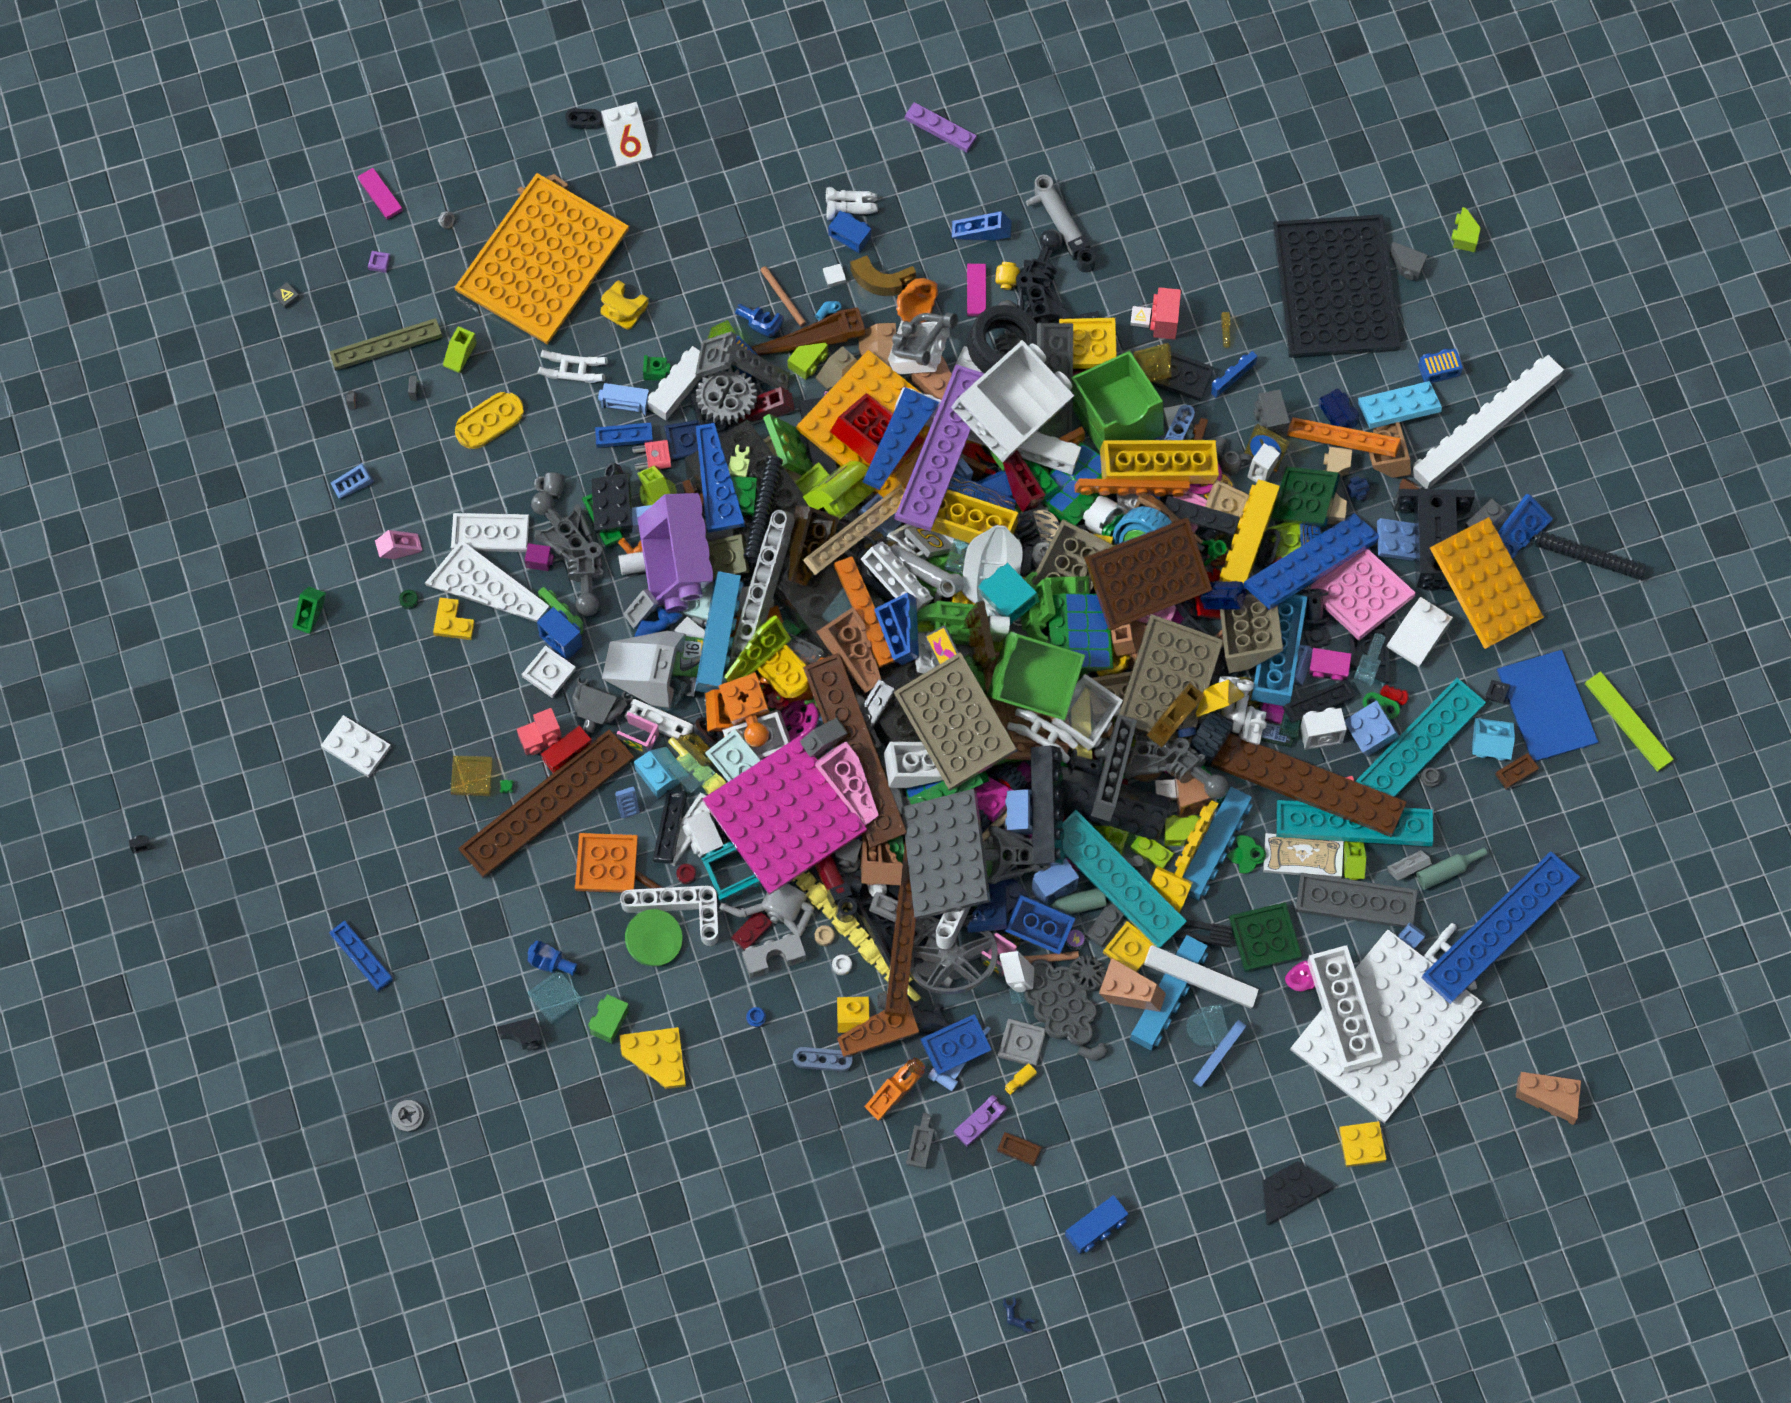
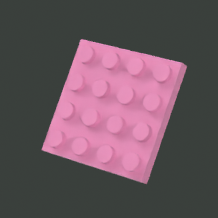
(1363, 593)

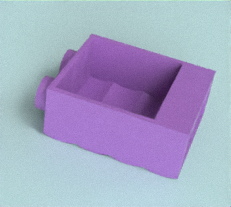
(675, 550)

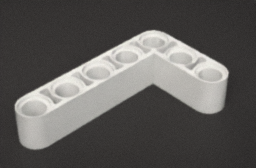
(678, 903)
(950, 928)

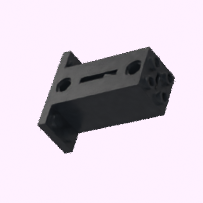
(1434, 521)

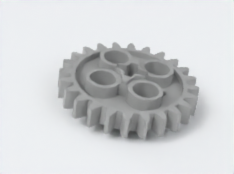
(742, 401)

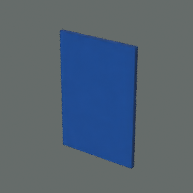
(1547, 706)

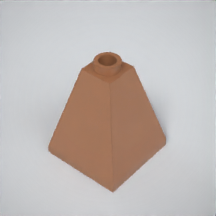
(1190, 797)

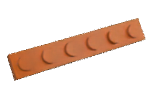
(1344, 437)
(1124, 487)
(862, 603)

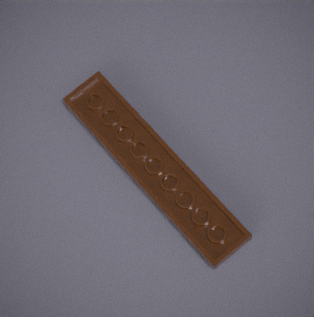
(838, 700)
(1310, 784)
(546, 803)

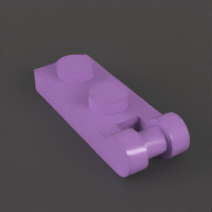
(979, 1121)

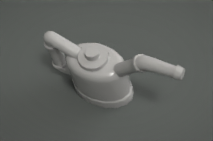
(781, 907)

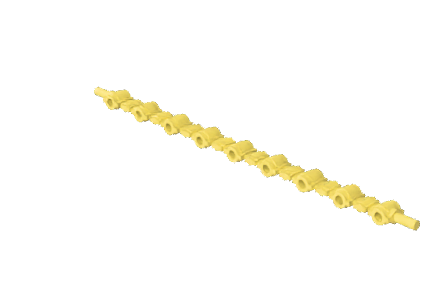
(818, 897)

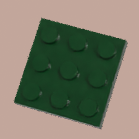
(1306, 496)
(1265, 937)

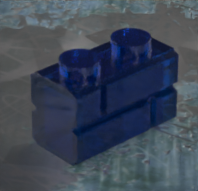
(1338, 410)
(1224, 595)

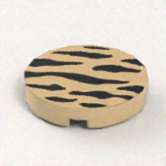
(1046, 524)

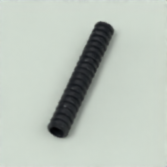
(763, 508)
(1590, 555)

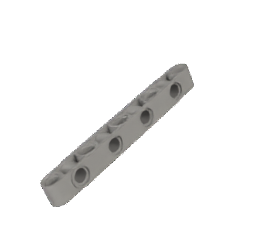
(765, 578)

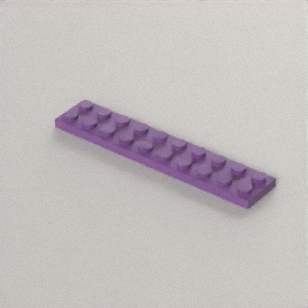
(938, 456)

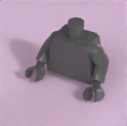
(597, 705)

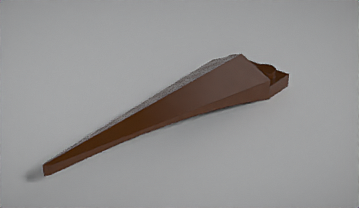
(829, 330)

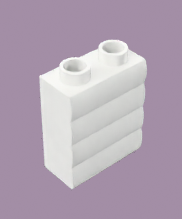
(1013, 399)

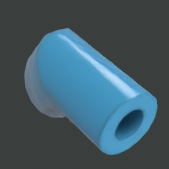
(828, 308)

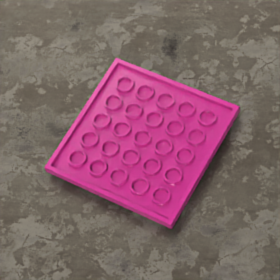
(783, 816)

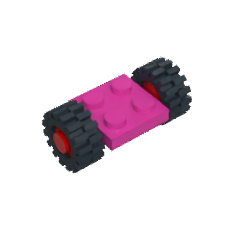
(993, 794)

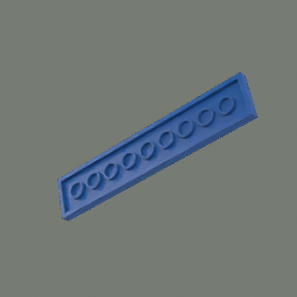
(1500, 927)

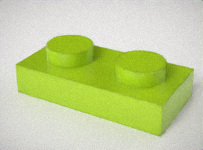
(1152, 851)

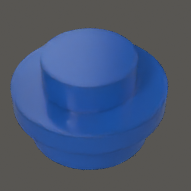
(756, 1017)

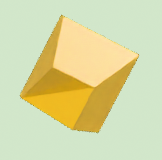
(1219, 696)

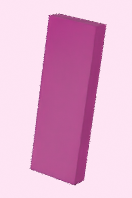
(379, 193)
(976, 289)

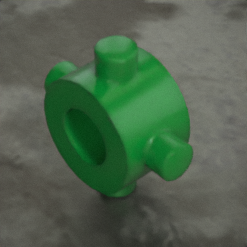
(506, 786)

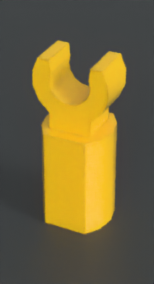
(1021, 1078)

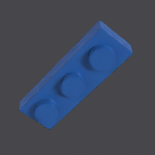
(1233, 373)
(623, 435)

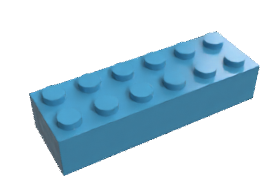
(717, 632)
(1276, 675)

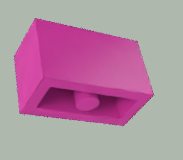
(1329, 664)

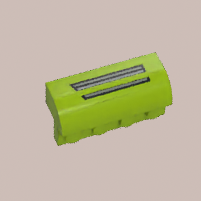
(840, 490)

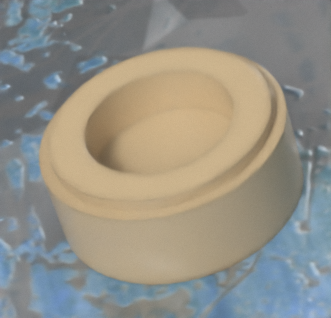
(824, 935)

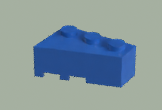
(900, 627)

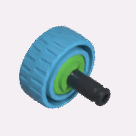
(1138, 522)

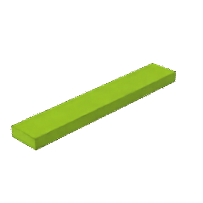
(1629, 721)

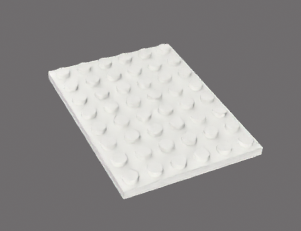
(1409, 1023)

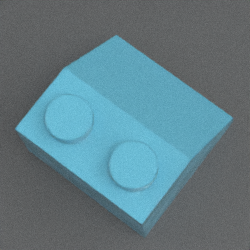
(1493, 739)
(654, 770)

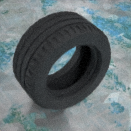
(995, 318)

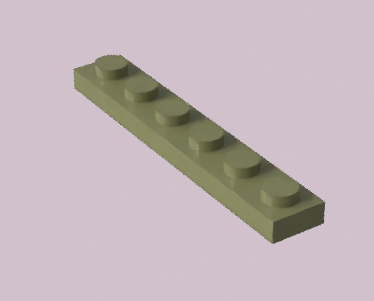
(385, 344)

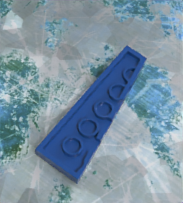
(905, 425)
(719, 494)

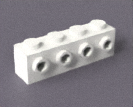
(676, 386)
(894, 574)

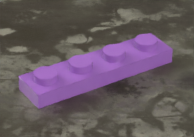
(940, 127)

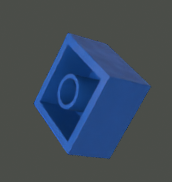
(560, 633)

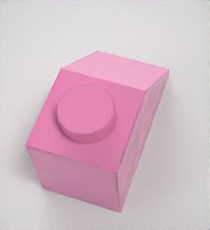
(397, 544)

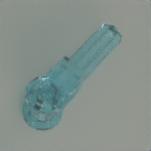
(1369, 663)

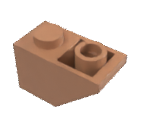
(1123, 639)

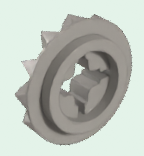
(411, 1107)

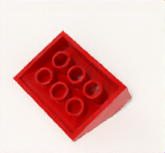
(863, 428)

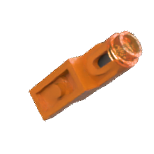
(895, 1088)

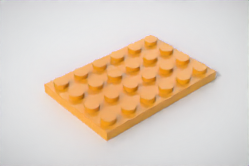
(1486, 582)

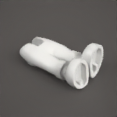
(862, 202)
(1237, 714)

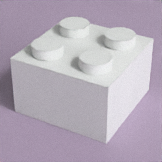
(1323, 728)

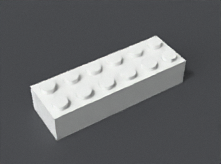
(1344, 1009)

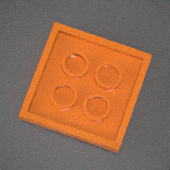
(606, 862)

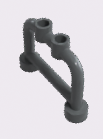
(921, 355)

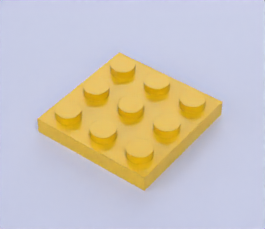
(1092, 341)

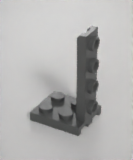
(722, 351)

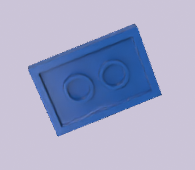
(955, 1044)

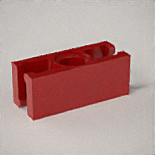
(565, 749)

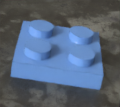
(1396, 539)

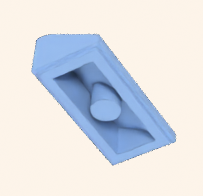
(1303, 664)

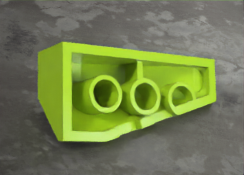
(763, 645)

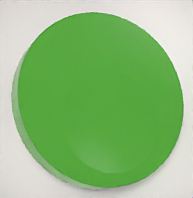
(653, 937)

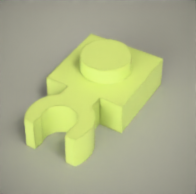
(739, 465)

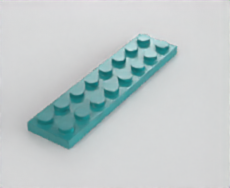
(1423, 739)
(1304, 821)
(1119, 881)

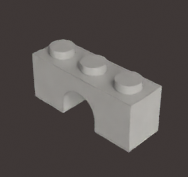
(788, 947)

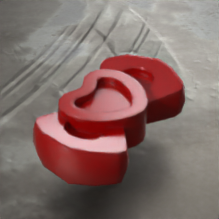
(1398, 695)

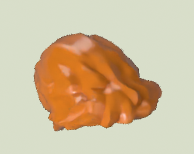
(917, 299)

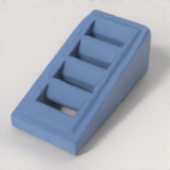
(355, 486)
(627, 802)

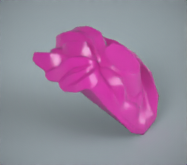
(1300, 977)

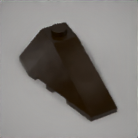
(809, 532)

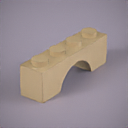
(1338, 461)

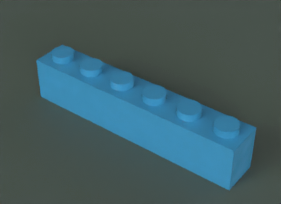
(1216, 841)
(1153, 1022)

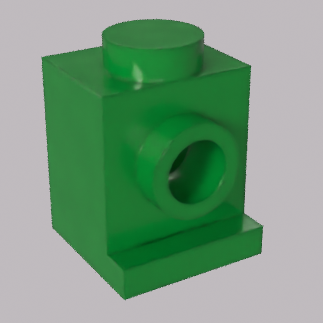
(655, 368)

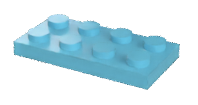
(1399, 405)

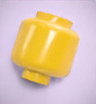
(1006, 275)

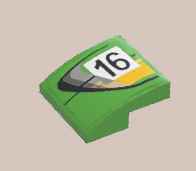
(688, 661)

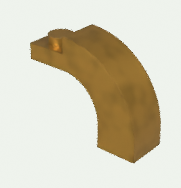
(878, 282)
(1175, 714)

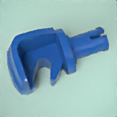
(758, 320)
(548, 959)

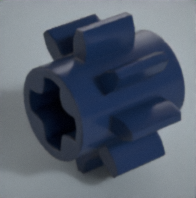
(1357, 488)

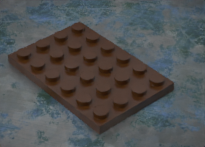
(1148, 573)

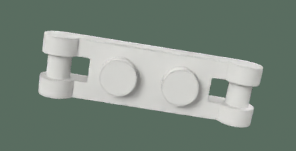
(667, 723)

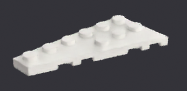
(479, 580)

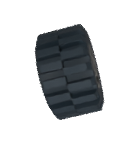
(1211, 735)

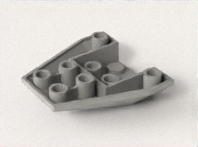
(644, 665)

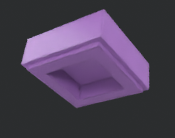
(379, 261)

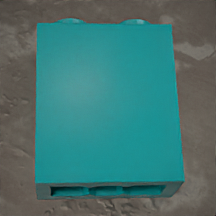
(1008, 593)

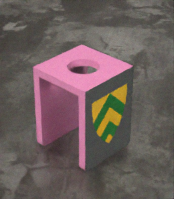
(644, 725)
(1003, 946)

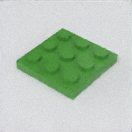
(788, 445)

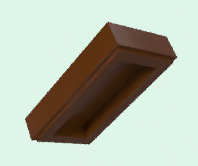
(1019, 1149)

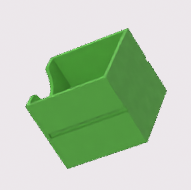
(1117, 402)
(1035, 675)

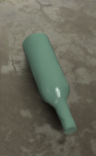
(1447, 868)
(1080, 901)

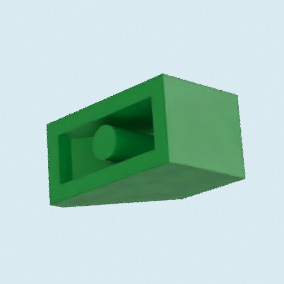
(308, 609)

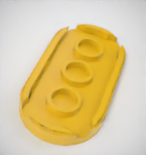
(489, 420)
(785, 673)

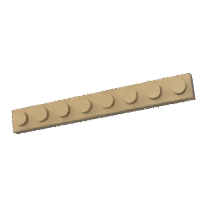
(854, 531)

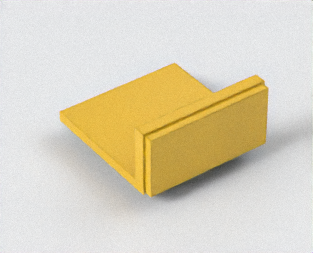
(851, 1012)

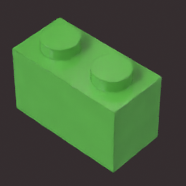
(609, 1018)

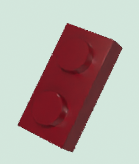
(751, 930)

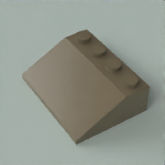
(1067, 553)
(1250, 634)

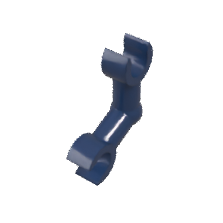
(1012, 1320)

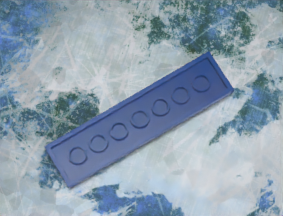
(1311, 561)

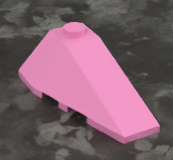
(846, 776)

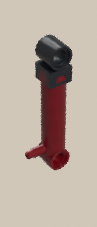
(838, 892)

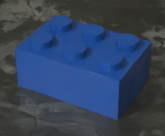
(1039, 924)

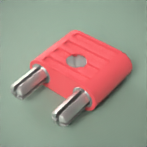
(657, 455)

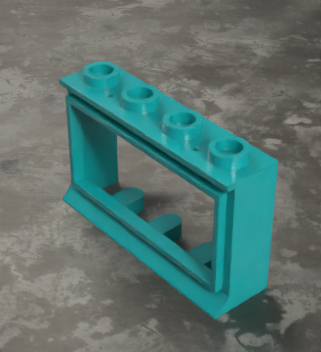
(736, 888)

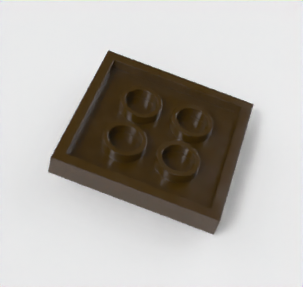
(980, 636)

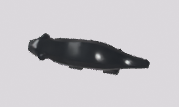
(929, 1020)

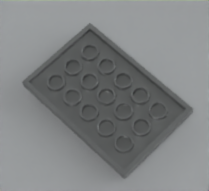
(945, 854)

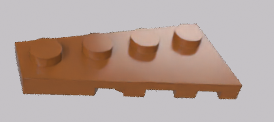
(878, 1031)

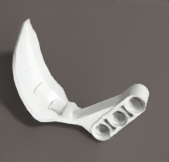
(982, 559)

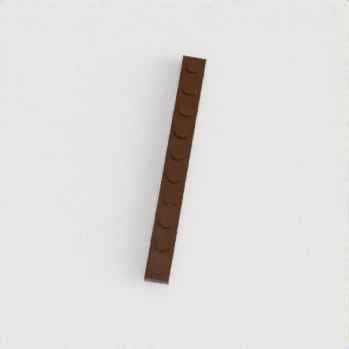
(901, 946)

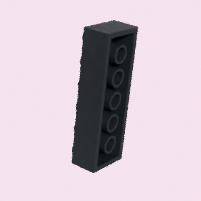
(1135, 811)

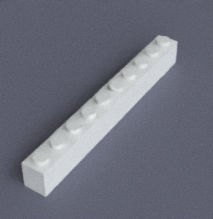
(1487, 422)
(1038, 449)

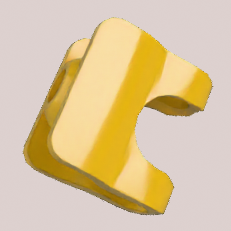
(620, 309)

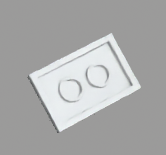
(356, 746)

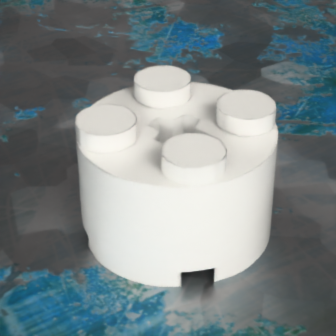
(1101, 514)

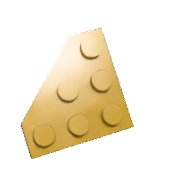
(1195, 838)
(656, 1054)

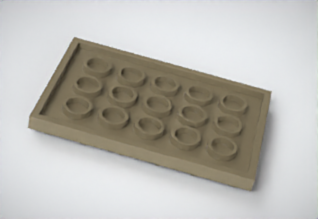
(1164, 666)
(955, 721)

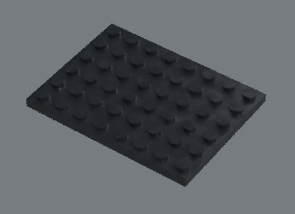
(1336, 285)

